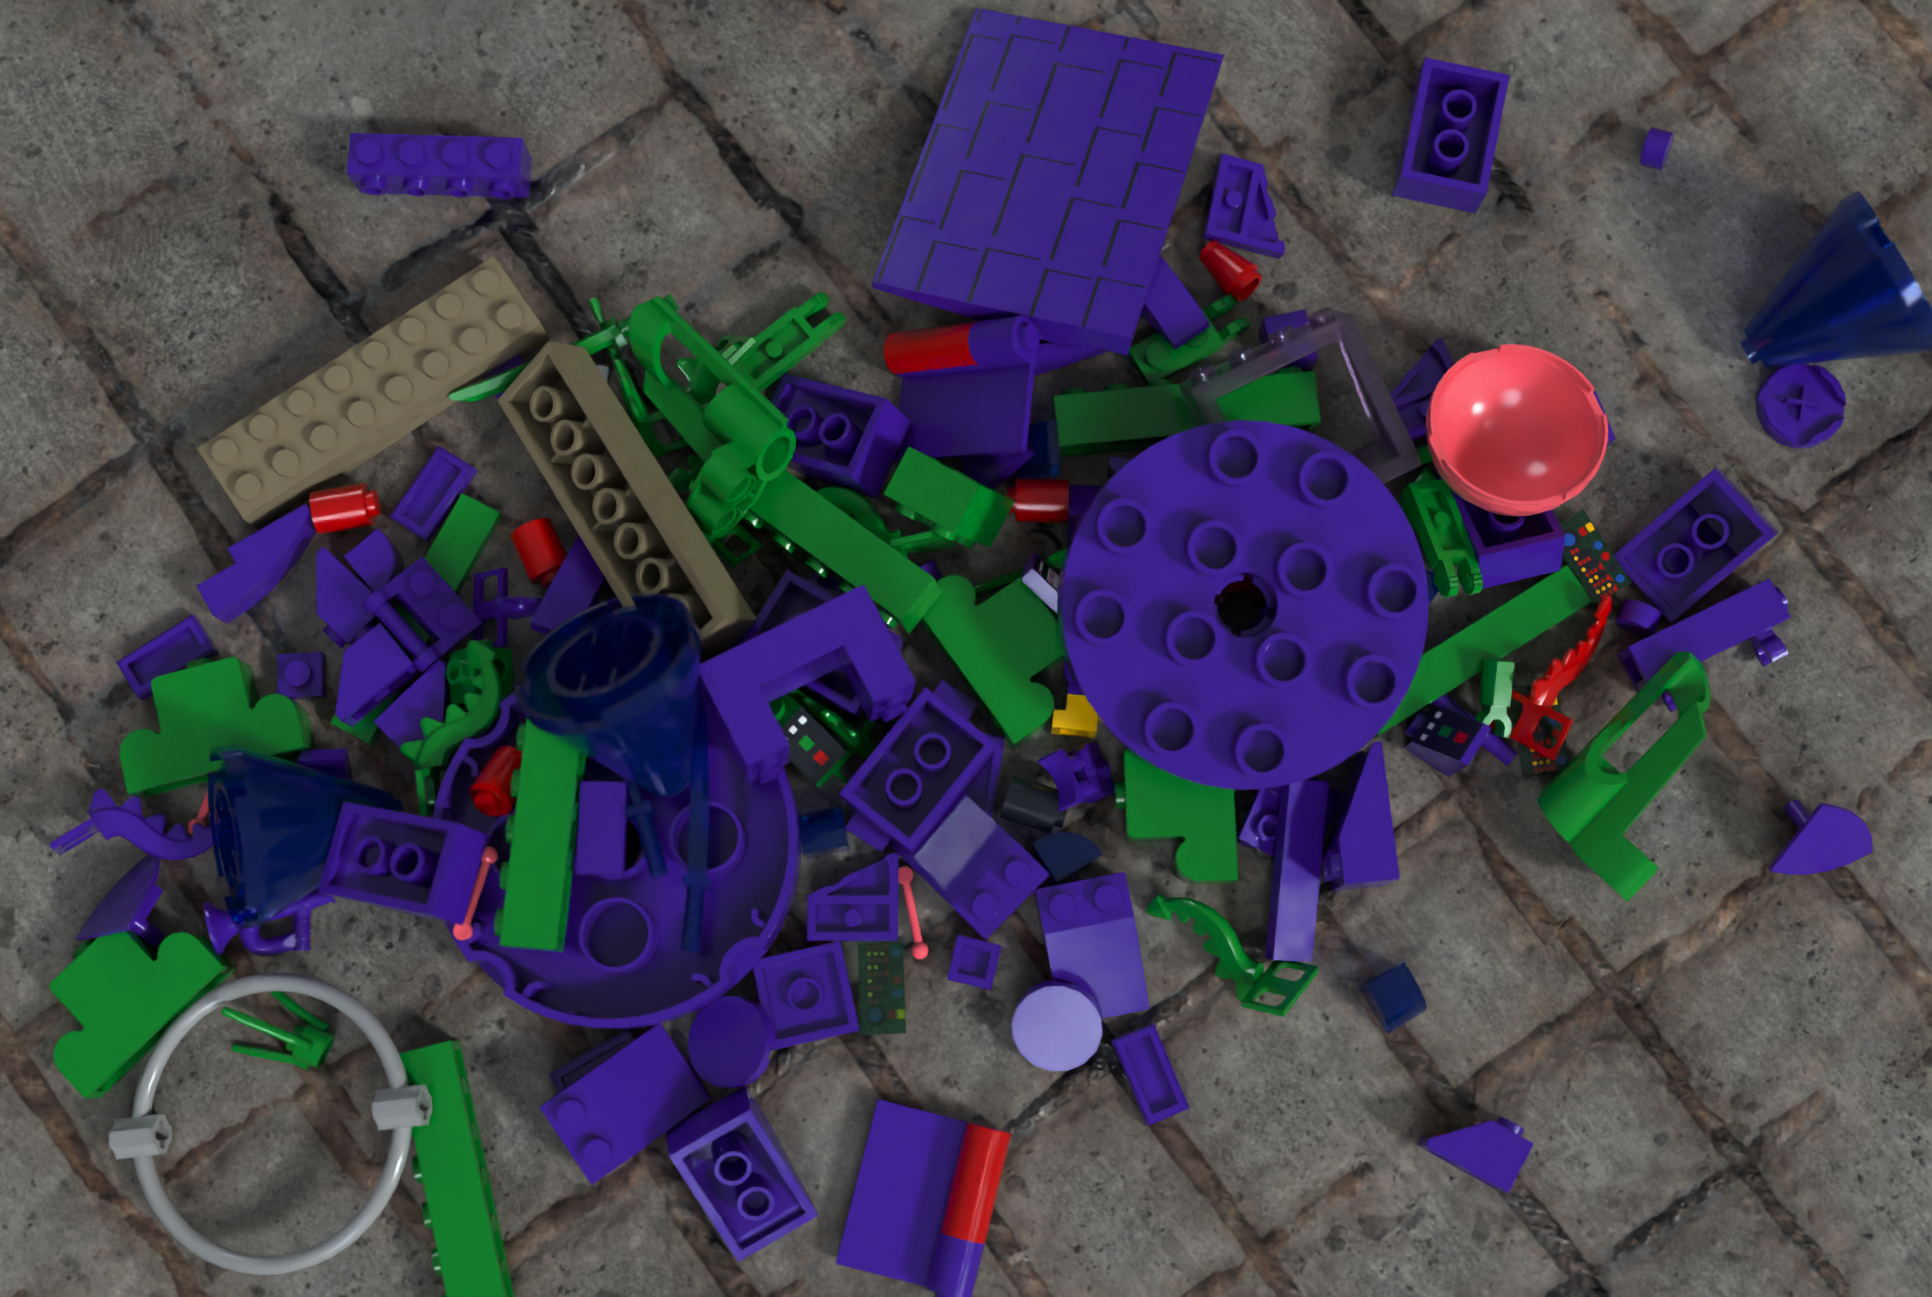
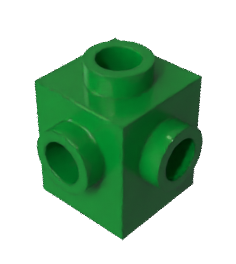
(461, 674)

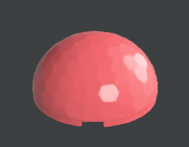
(1515, 430)

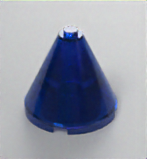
(1842, 298)
(621, 689)
(275, 828)

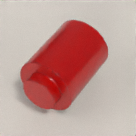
(1040, 500)
(344, 508)
(539, 550)
(493, 786)

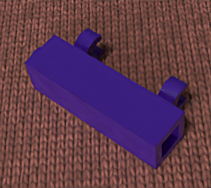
(1713, 631)

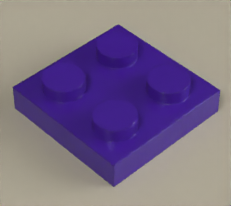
(807, 995)

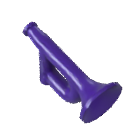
(222, 929)

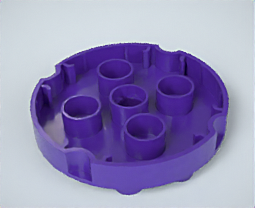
(1337, 587)
(626, 930)

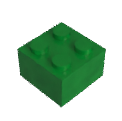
(947, 500)

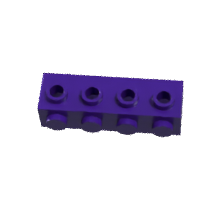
(439, 165)

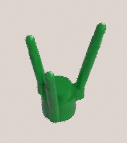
(308, 1043)

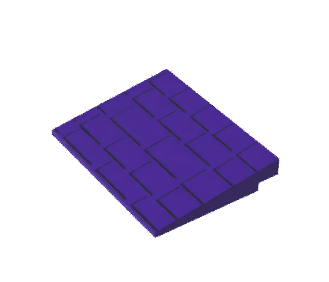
(1050, 178)

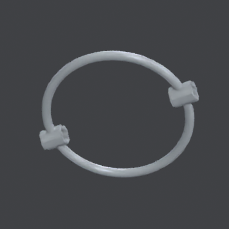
(150, 1135)

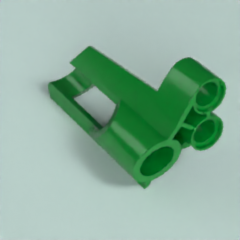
(736, 436)
(1597, 804)

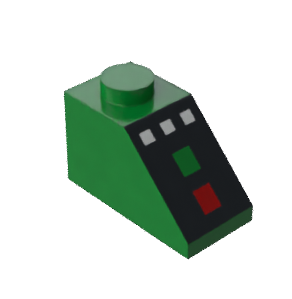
(810, 744)

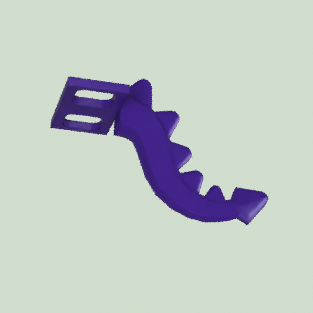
(507, 607)
(131, 825)

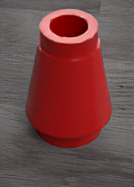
(1230, 270)

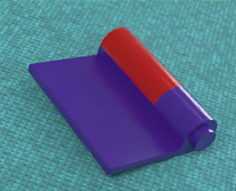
(965, 386)
(924, 1199)

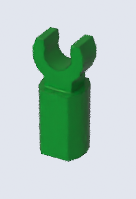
(1496, 694)

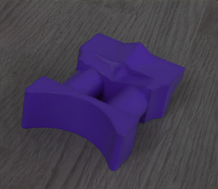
(1079, 775)

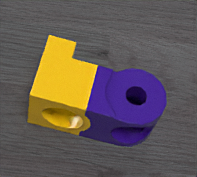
(1079, 716)

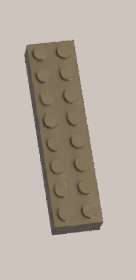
(372, 394)
(620, 493)

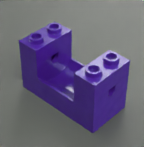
(831, 636)

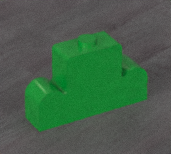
(999, 651)
(206, 709)
(1180, 810)
(127, 1000)

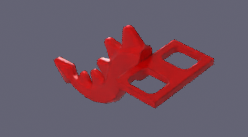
(1545, 689)

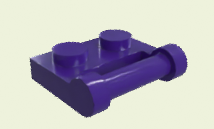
(433, 608)

